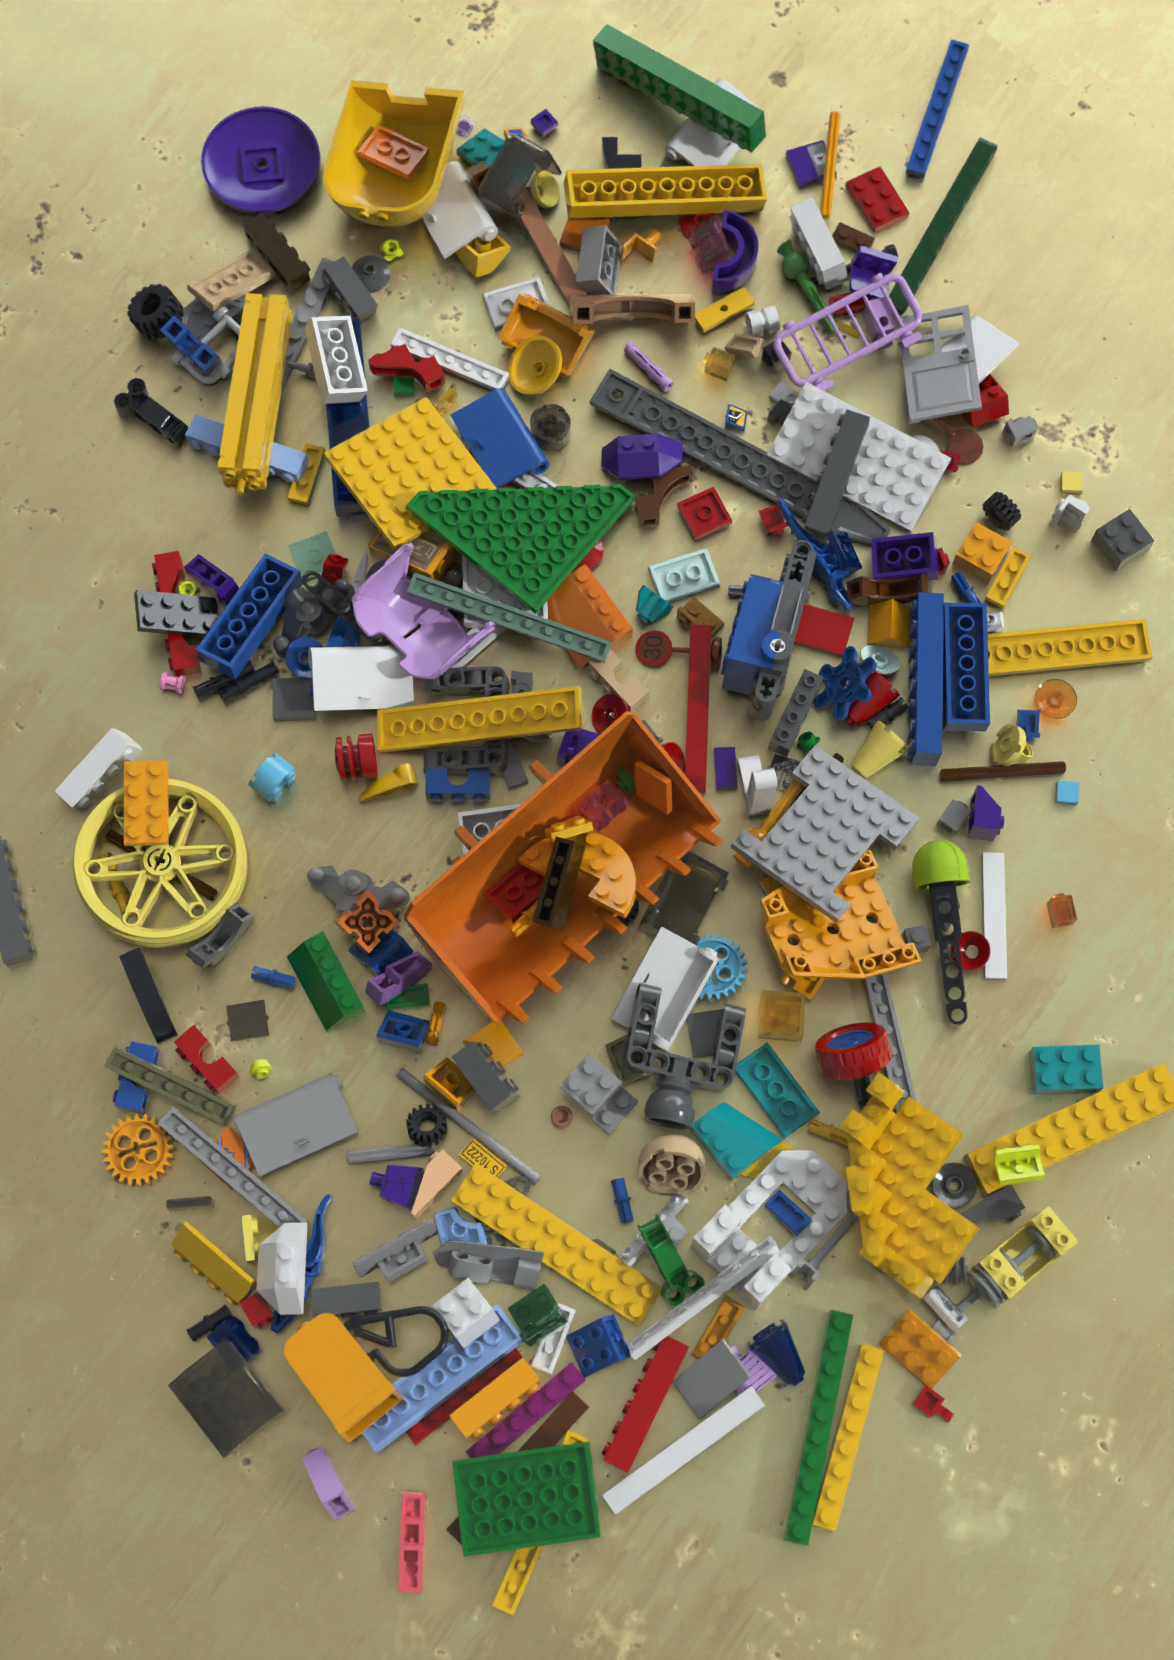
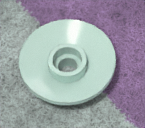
(886, 660)

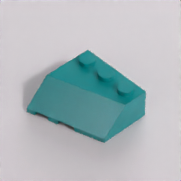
(733, 1139)

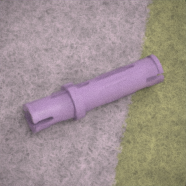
(654, 372)

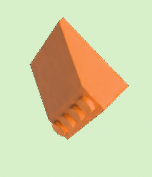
(588, 608)

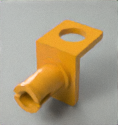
(643, 245)

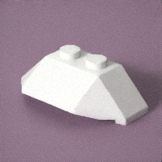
(283, 1268)

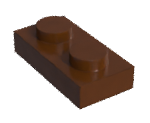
(851, 238)

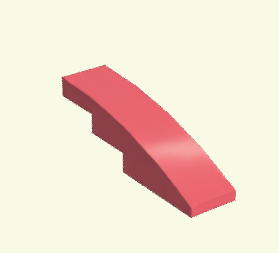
(411, 1541)

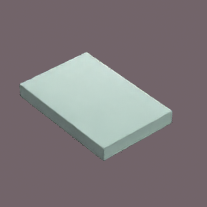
(684, 576)

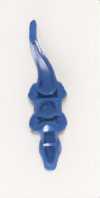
(825, 562)
(314, 1254)

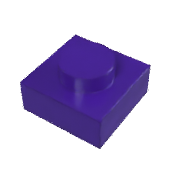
(544, 122)

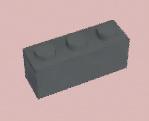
(349, 290)
(347, 1300)

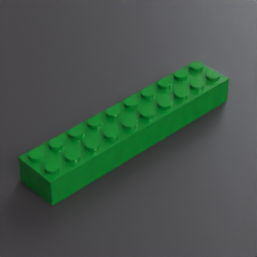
(679, 88)

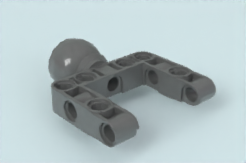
(472, 680)
(670, 1103)

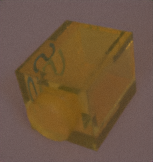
(719, 363)

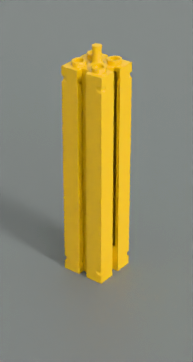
(255, 392)

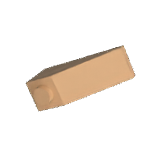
(436, 1179)

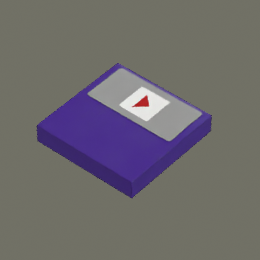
(808, 162)

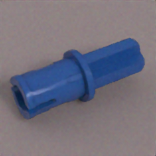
(965, 590)
(273, 977)
(622, 1200)

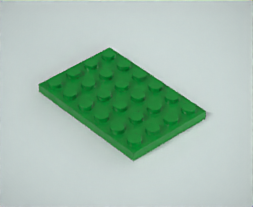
(526, 1499)

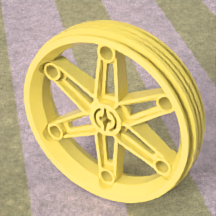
(161, 874)

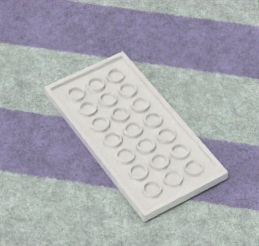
(891, 472)

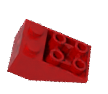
(993, 402)

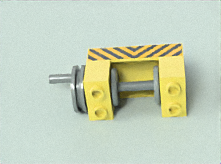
(1018, 1259)

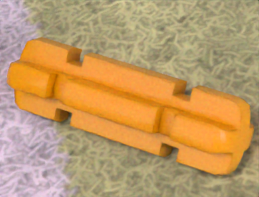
(435, 1023)

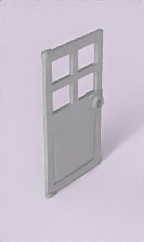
(946, 380)

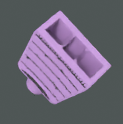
(884, 316)
(758, 1369)

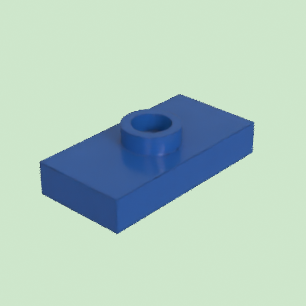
(788, 1213)

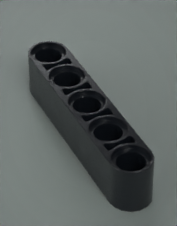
(335, 602)

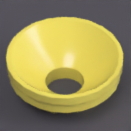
(548, 189)

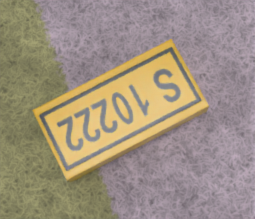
(478, 1154)

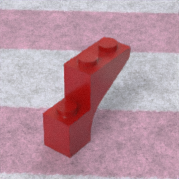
(400, 362)

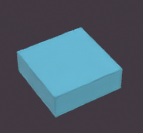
(1067, 792)

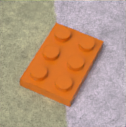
(393, 152)

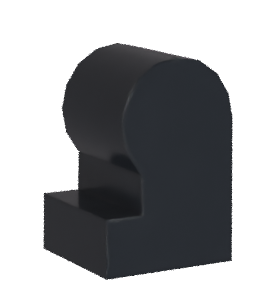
(779, 413)

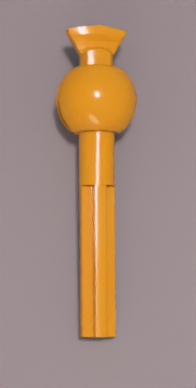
(773, 817)

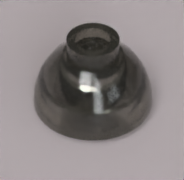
(453, 575)

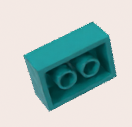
(1065, 1069)

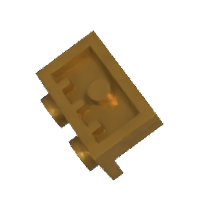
(697, 614)

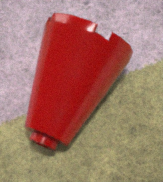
(881, 697)

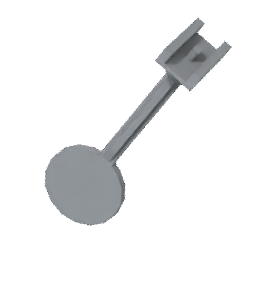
(808, 1269)

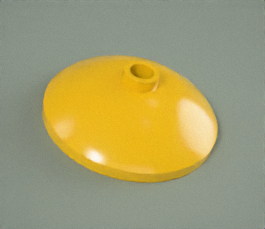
(527, 362)

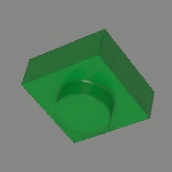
(624, 782)

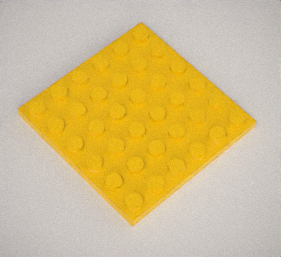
(398, 460)

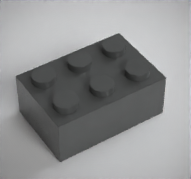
(486, 1075)

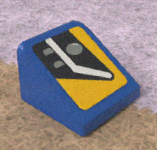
(735, 418)

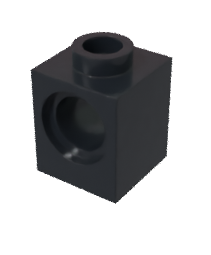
(771, 359)

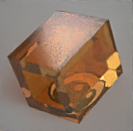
(1061, 910)

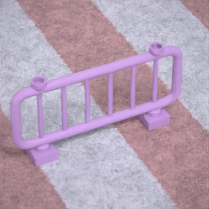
(904, 331)

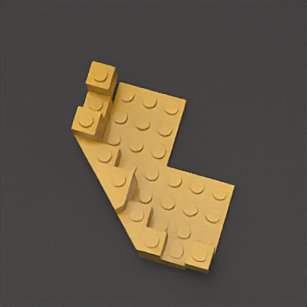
(891, 1166)

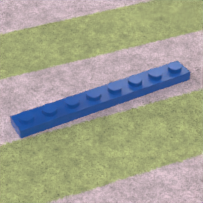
(937, 108)

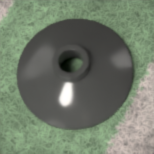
(375, 279)
(965, 1182)

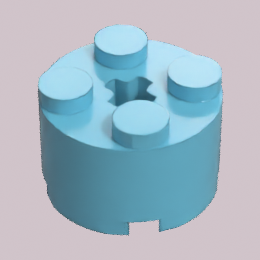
(272, 777)

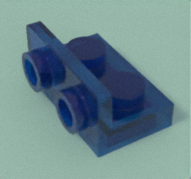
(844, 552)
(237, 1334)

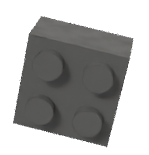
(1123, 539)

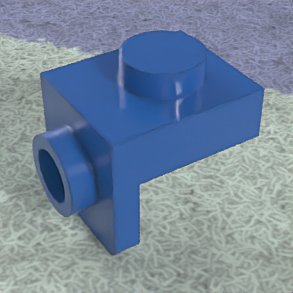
(1029, 722)

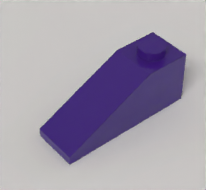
(212, 579)

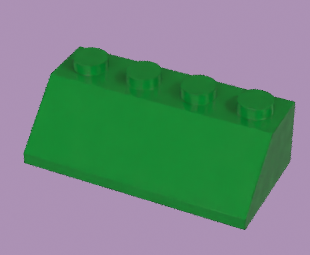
(325, 982)

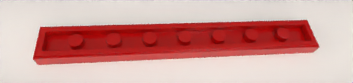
(698, 705)

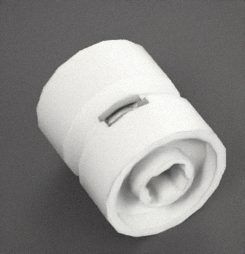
(762, 321)

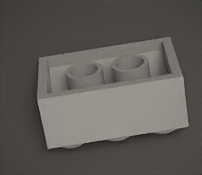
(598, 261)

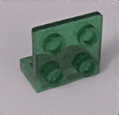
(537, 1315)

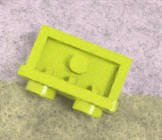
(1018, 1165)

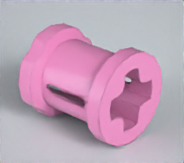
(172, 682)

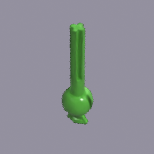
(795, 267)

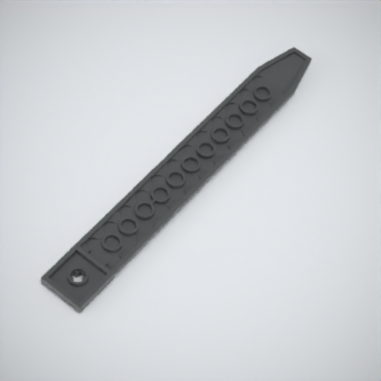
(727, 453)

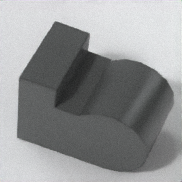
(522, 681)

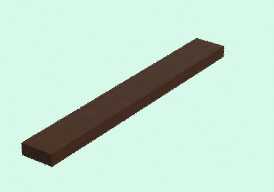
(546, 1436)

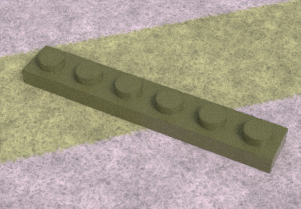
(169, 1085)

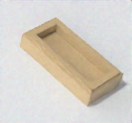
(745, 345)

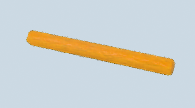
(830, 164)

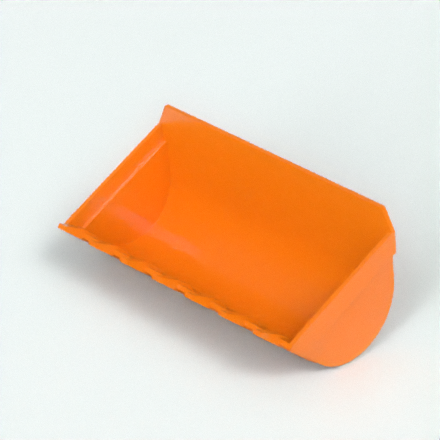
(474, 938)

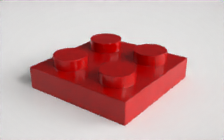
(704, 513)

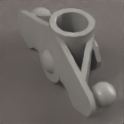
(351, 884)

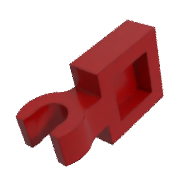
(930, 1403)

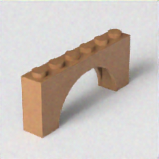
(672, 307)

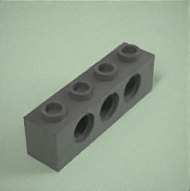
(795, 713)

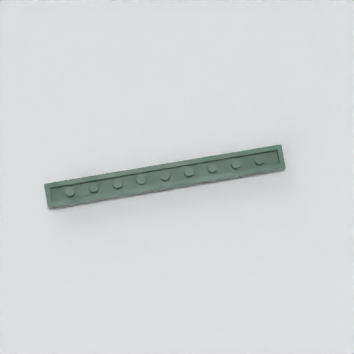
(509, 617)

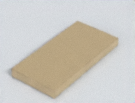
(231, 281)

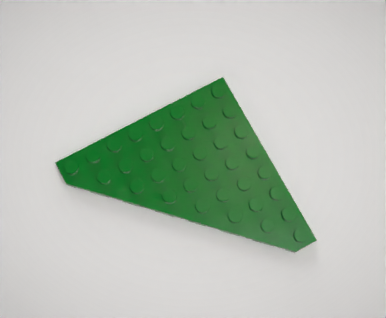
(524, 536)

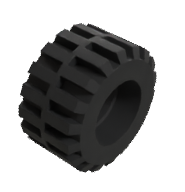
(153, 309)

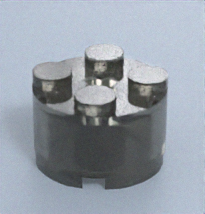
(551, 416)

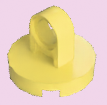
(1010, 746)

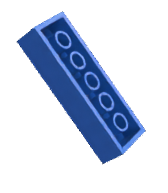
(249, 616)
(965, 667)

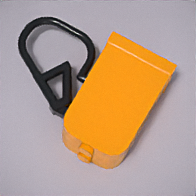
(344, 1375)

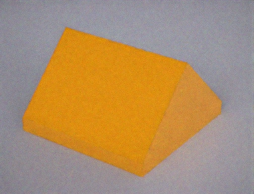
(888, 624)
(449, 1083)

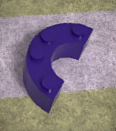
(740, 267)

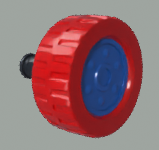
(854, 1054)

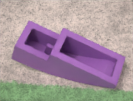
(397, 978)

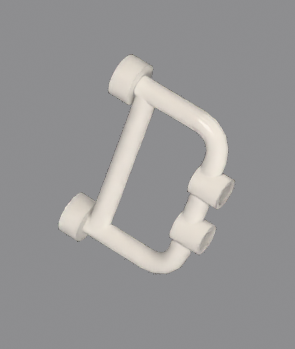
(223, 370)

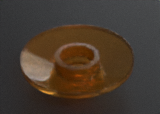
(1058, 690)

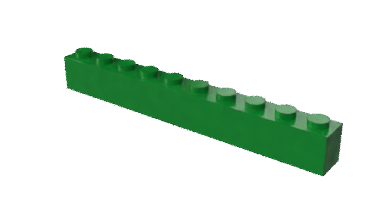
(818, 1428)

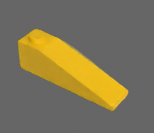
(483, 256)

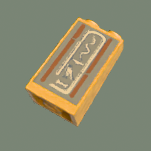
(429, 558)

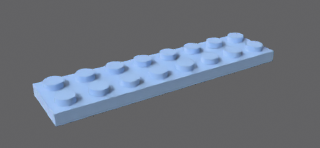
(442, 1380)

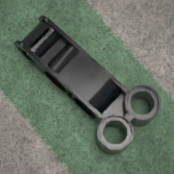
(150, 412)

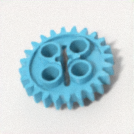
(731, 964)

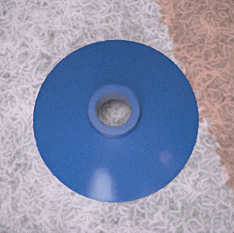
(294, 654)

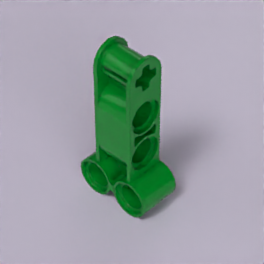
(668, 1261)

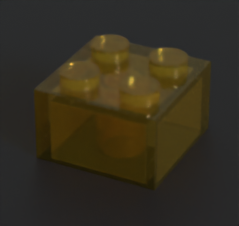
(781, 1015)

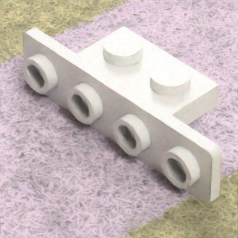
(673, 1227)

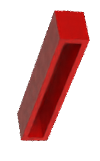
(645, 1404)

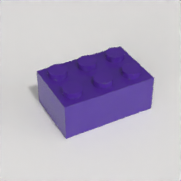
(905, 556)

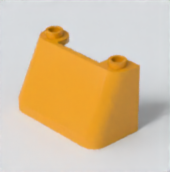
(535, 318)

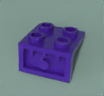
(866, 265)
(574, 743)

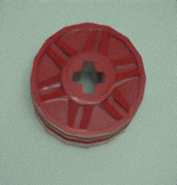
(356, 757)

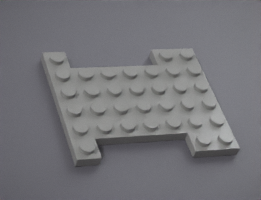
(826, 832)

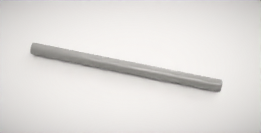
(468, 1126)

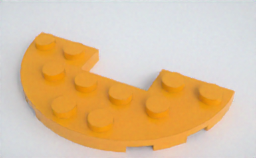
(601, 861)

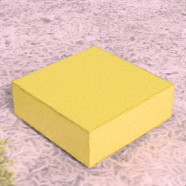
(1071, 482)

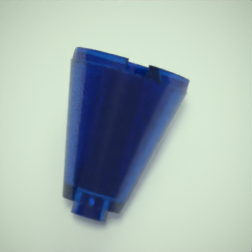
(778, 1351)

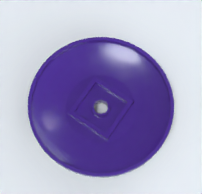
(254, 137)

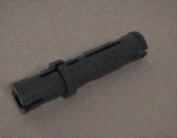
(220, 681)
(244, 684)

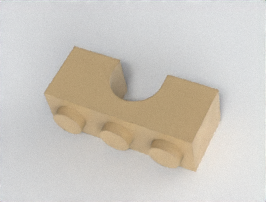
(632, 692)

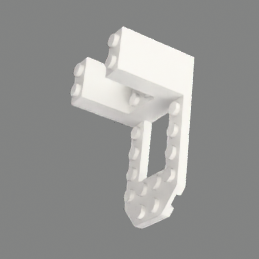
(813, 1183)

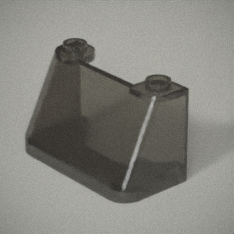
(684, 898)

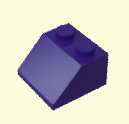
(985, 816)

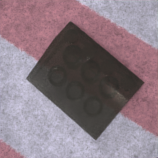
(225, 1398)

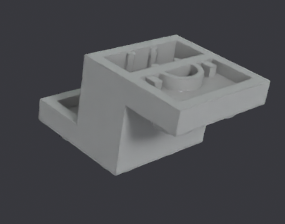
(598, 1094)

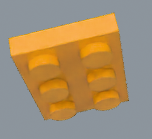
(920, 1348)

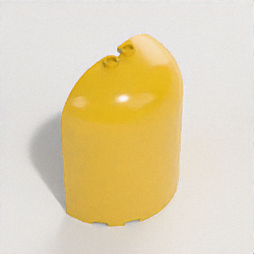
(371, 191)

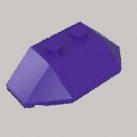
(641, 456)

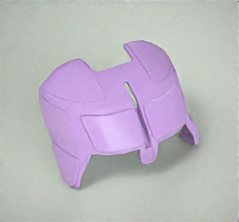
(387, 609)

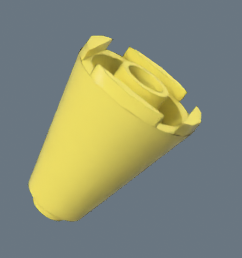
(877, 751)

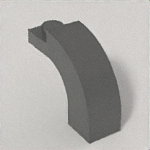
(222, 938)

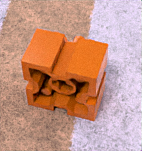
(366, 921)

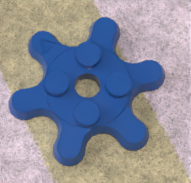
(836, 680)

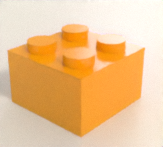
(982, 553)

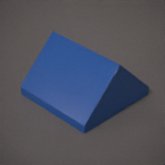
(403, 1031)

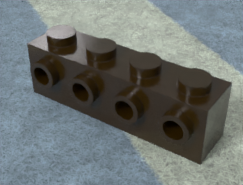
(277, 252)
(559, 883)

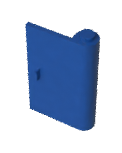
(499, 438)

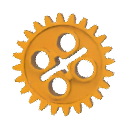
(143, 1169)

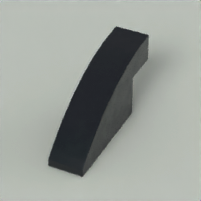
(613, 160)
(148, 995)

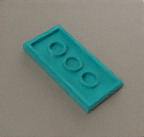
(775, 1090)

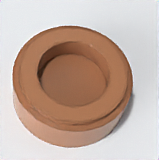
(561, 1117)

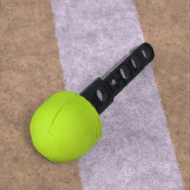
(940, 869)

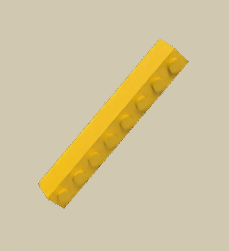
(847, 1437)

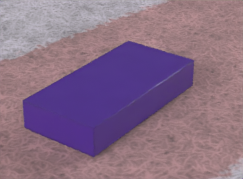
(725, 768)

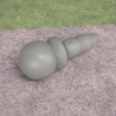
(303, 368)

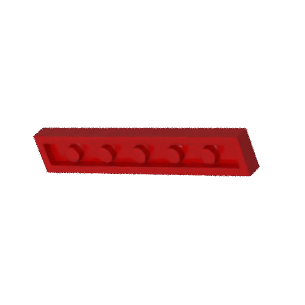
(441, 1414)

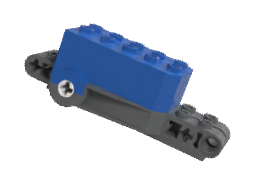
(766, 631)

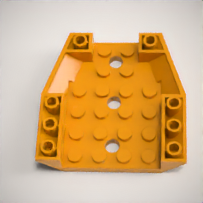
(857, 948)

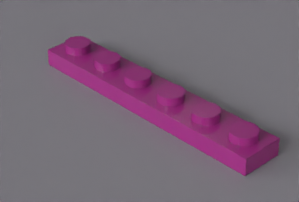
(528, 1413)

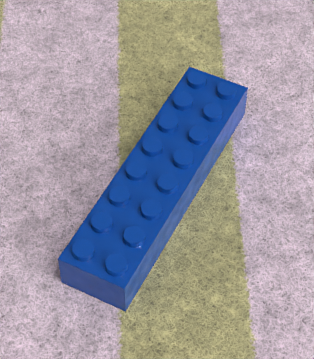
(927, 679)

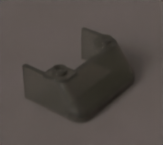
(508, 178)

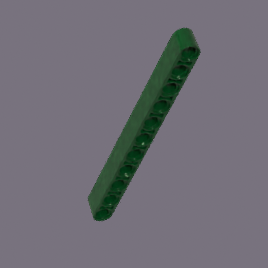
(944, 221)

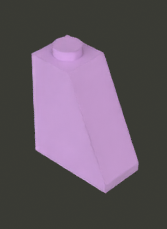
(327, 1483)

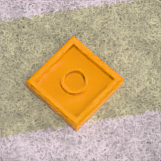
(499, 1040)

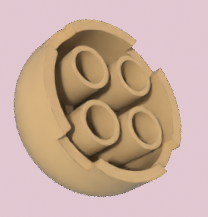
(676, 1155)

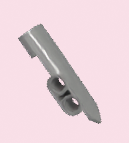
(492, 1262)

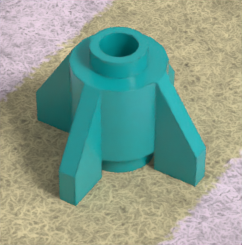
(651, 605)

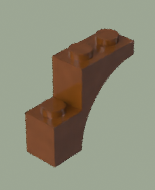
(648, 505)
(867, 591)

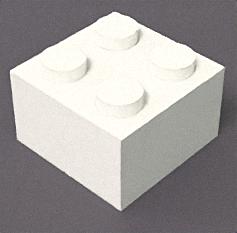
(466, 1312)

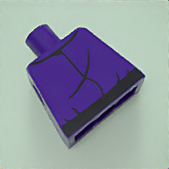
(399, 1185)

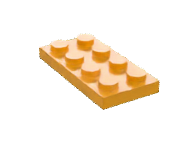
(146, 803)

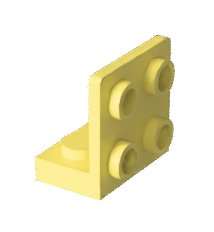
(256, 1231)

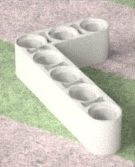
(757, 785)

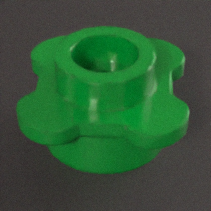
(807, 741)

